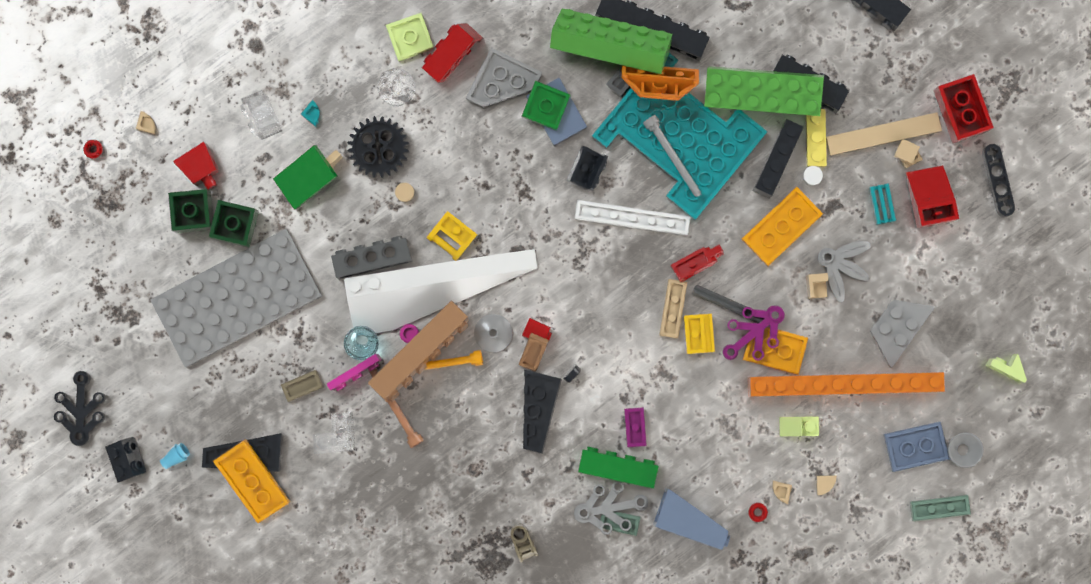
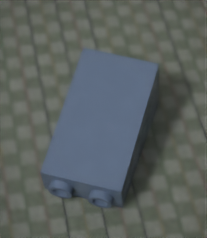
(687, 521)

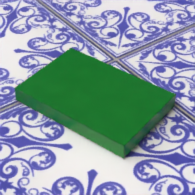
(305, 177)

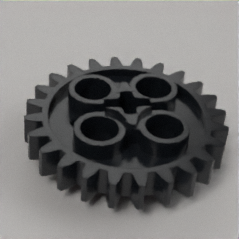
(362, 149)

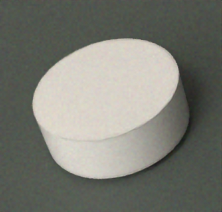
(812, 175)

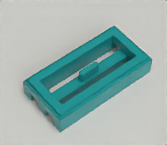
(889, 202)

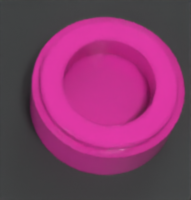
(408, 332)

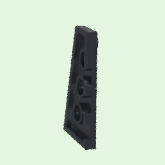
(539, 404)
(267, 448)

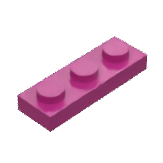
(354, 373)

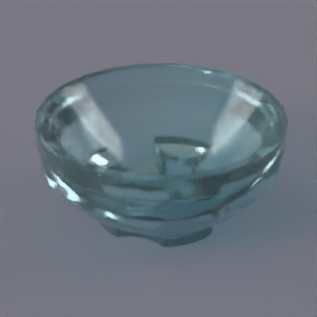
(359, 351)

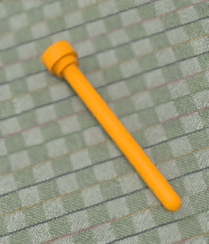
(473, 358)

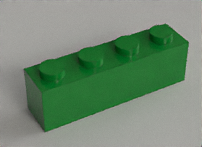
(618, 468)

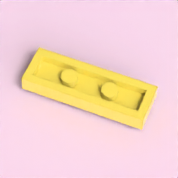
(816, 140)

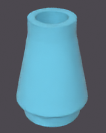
(176, 455)

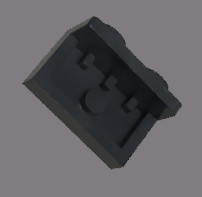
(587, 168)
(125, 459)

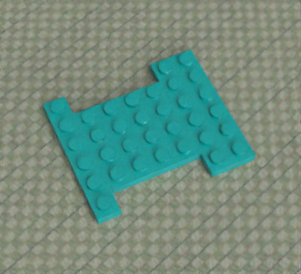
(699, 137)

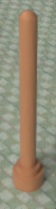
(413, 437)

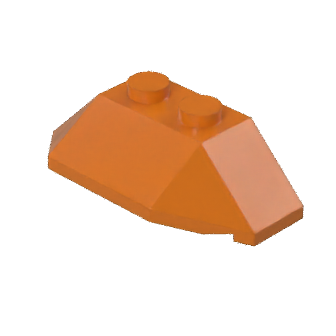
(669, 85)

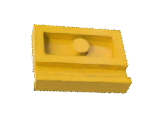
(699, 333)

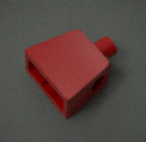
(199, 166)

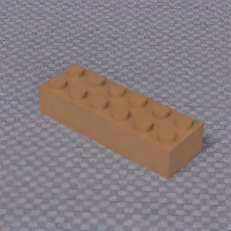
(419, 351)

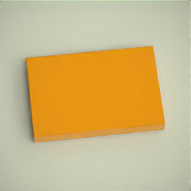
(784, 357)

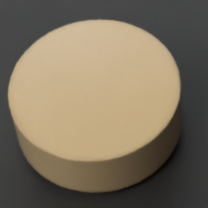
(404, 192)

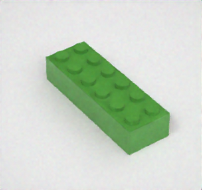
(611, 41)
(764, 91)

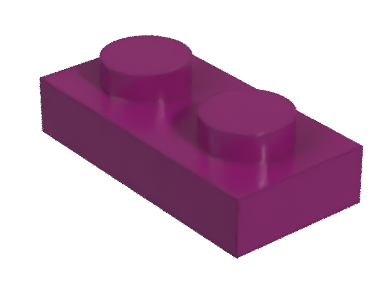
(635, 427)

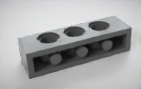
(341, 257)

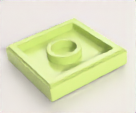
(409, 37)

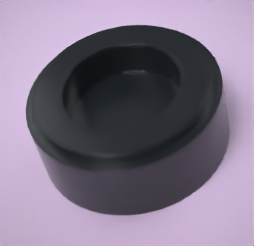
(572, 373)

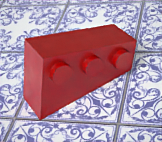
(450, 51)

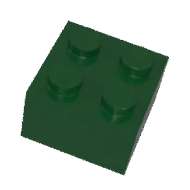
(190, 210)
(233, 223)

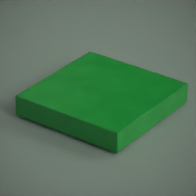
(545, 105)

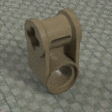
(523, 544)

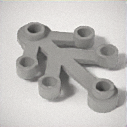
(608, 508)

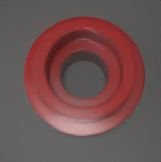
(87, 149)
(764, 512)

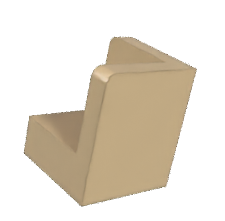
(817, 285)

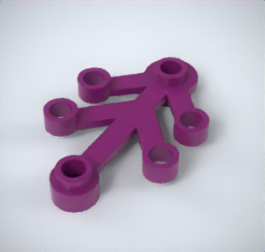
(756, 331)

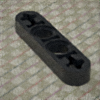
(999, 180)

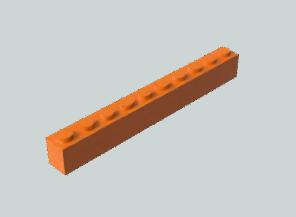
(846, 384)

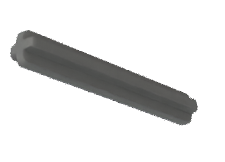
(723, 302)

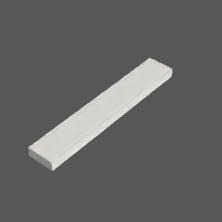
(632, 218)

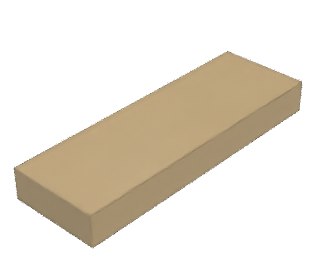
(673, 308)

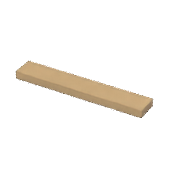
(883, 134)

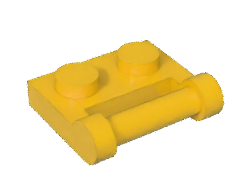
(456, 231)

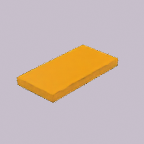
(782, 226)
(251, 481)

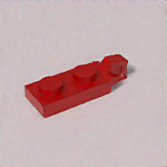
(696, 262)

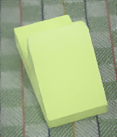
(1013, 370)
(799, 426)

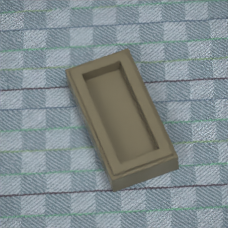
(302, 386)

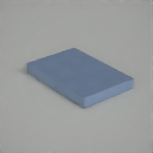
(571, 120)
(916, 446)

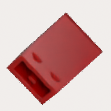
(931, 197)

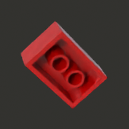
(963, 108)

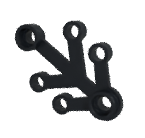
(80, 411)

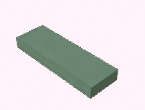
(940, 507)

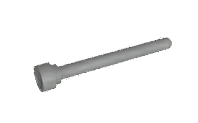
(653, 125)

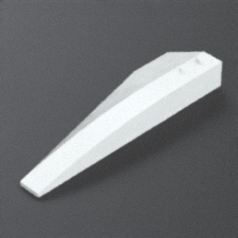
(405, 295)

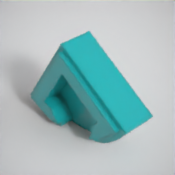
(312, 113)

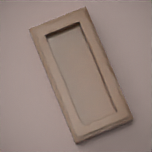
(533, 352)

